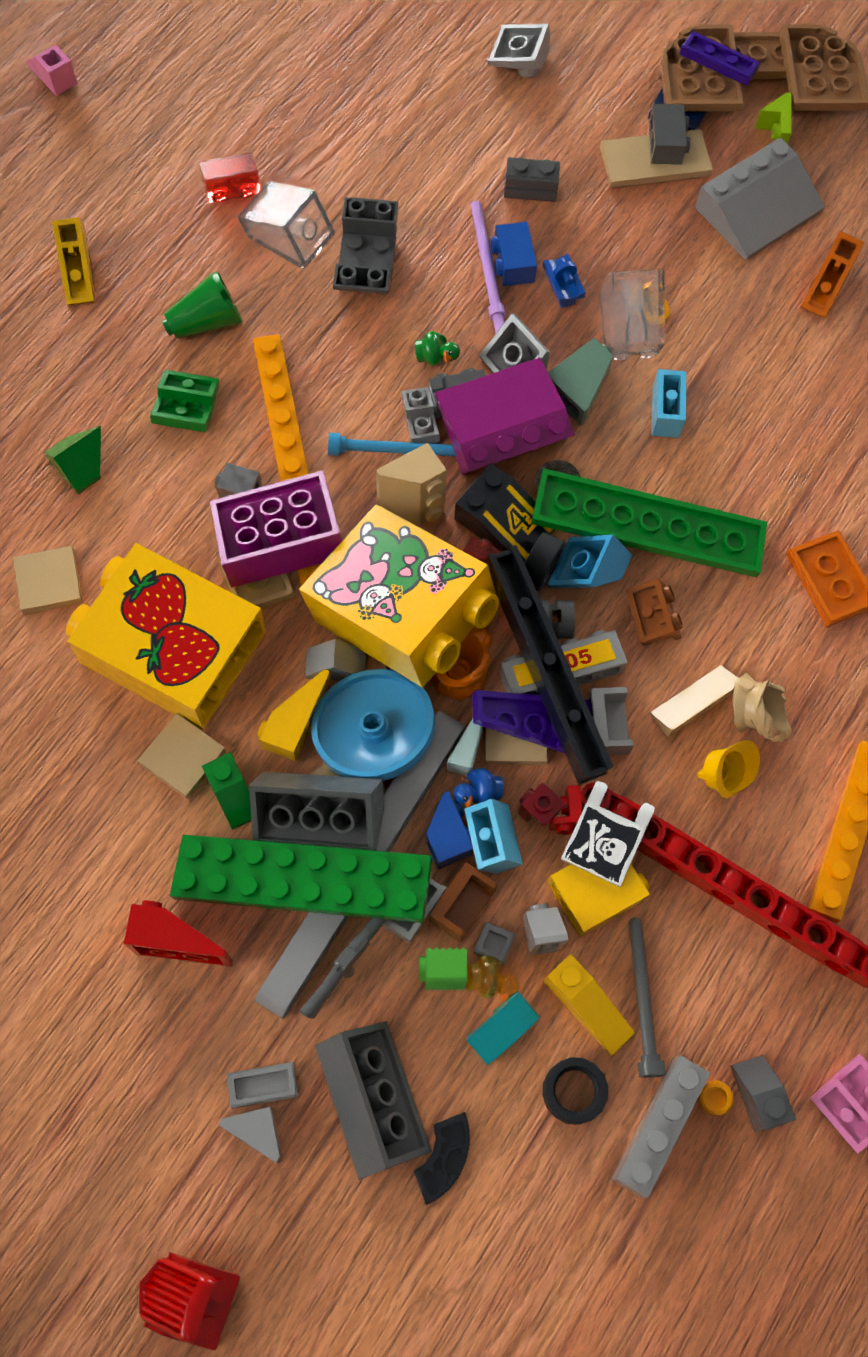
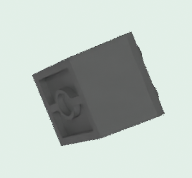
(367, 246)

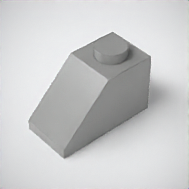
(544, 929)

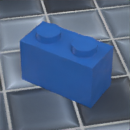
(514, 254)

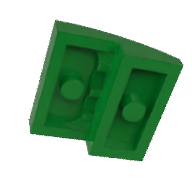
(185, 400)

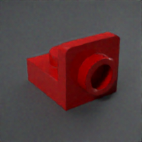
(573, 809)

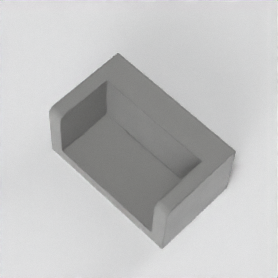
(610, 718)

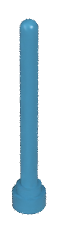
(339, 444)

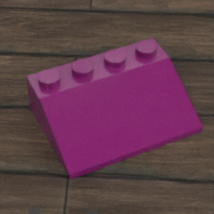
(503, 415)
(275, 528)

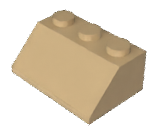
(413, 486)

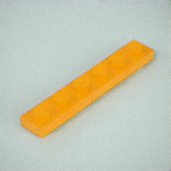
(845, 843)

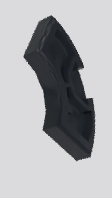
(447, 1158)

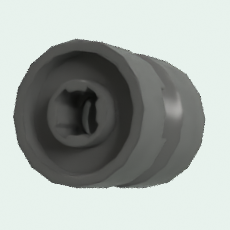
(565, 614)

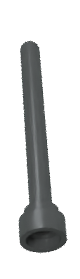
(650, 1061)

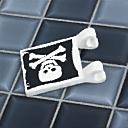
(605, 841)

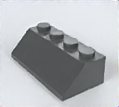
(317, 810)
(372, 1098)

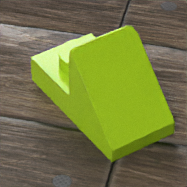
(777, 118)

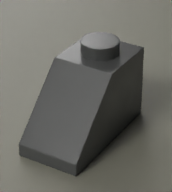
(762, 1094)

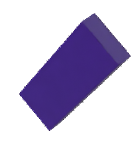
(719, 58)

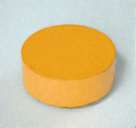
(716, 1098)

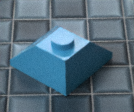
(590, 562)

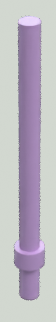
(496, 308)

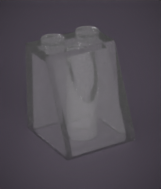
(287, 222)
(633, 313)

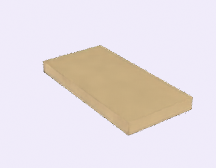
(629, 161)

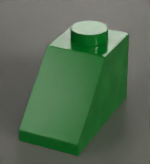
(229, 789)

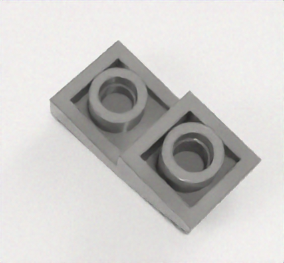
(420, 416)

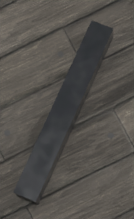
(548, 666)

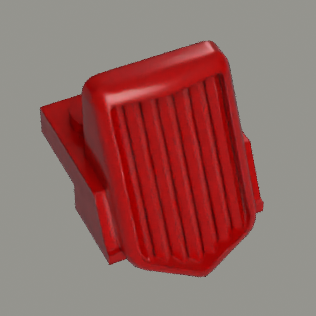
(187, 1300)

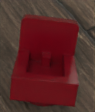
(540, 804)

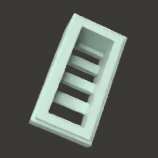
(465, 752)

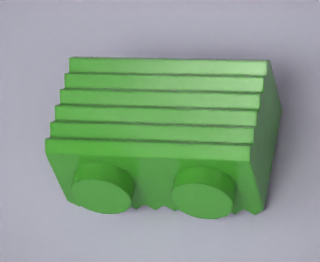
(443, 969)

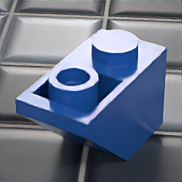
(447, 835)

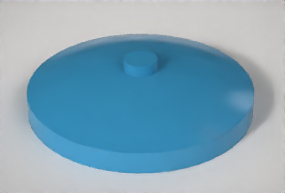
(373, 725)

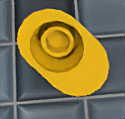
(731, 768)

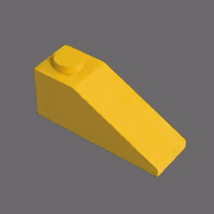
(74, 260)
(292, 720)
(589, 1004)

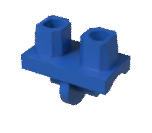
(564, 280)

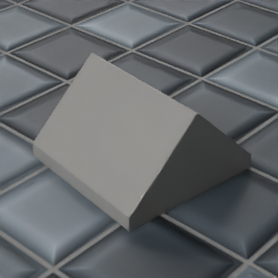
(513, 346)

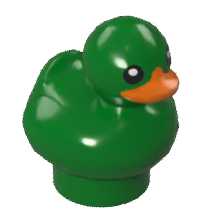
(435, 348)

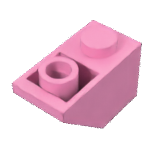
(54, 69)

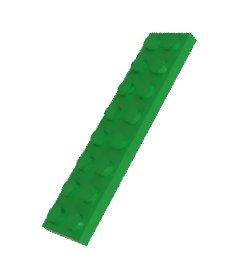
(650, 522)
(302, 878)

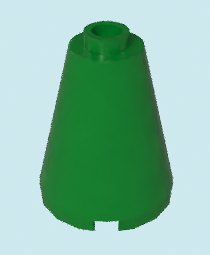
(202, 309)

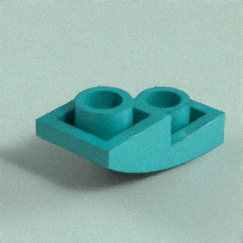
(502, 1028)

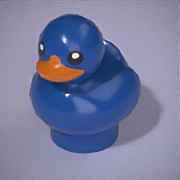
(481, 788)

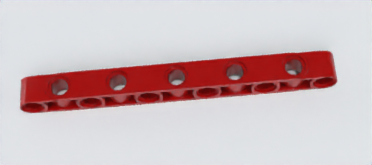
(735, 888)

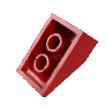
(161, 934)

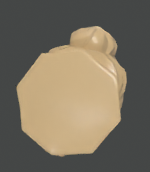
(760, 708)

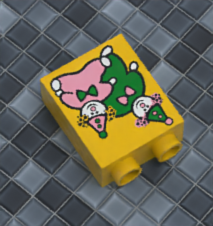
(401, 595)

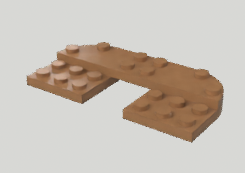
(817, 63)

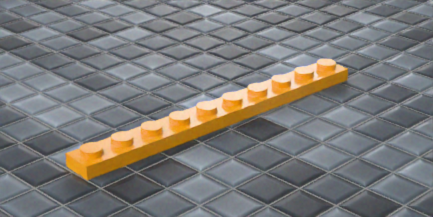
(281, 415)

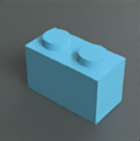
(669, 403)
(493, 836)

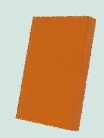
(831, 577)

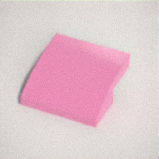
(845, 1102)

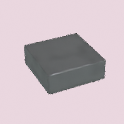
(494, 942)

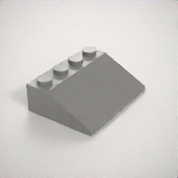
(760, 199)

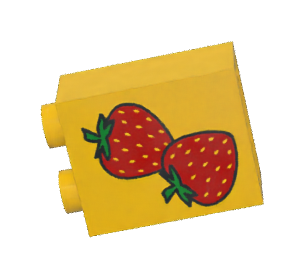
(166, 634)

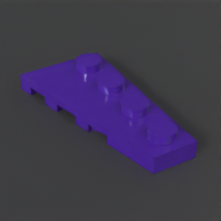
(516, 716)

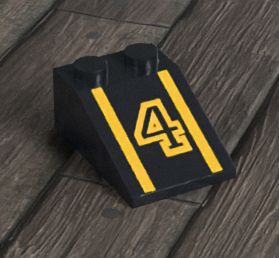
(499, 512)

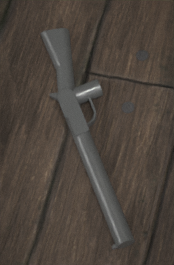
(342, 967)

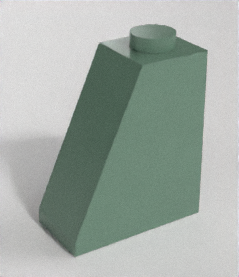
(581, 378)

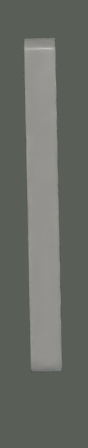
(320, 930)

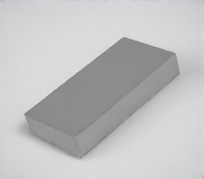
(262, 1085)

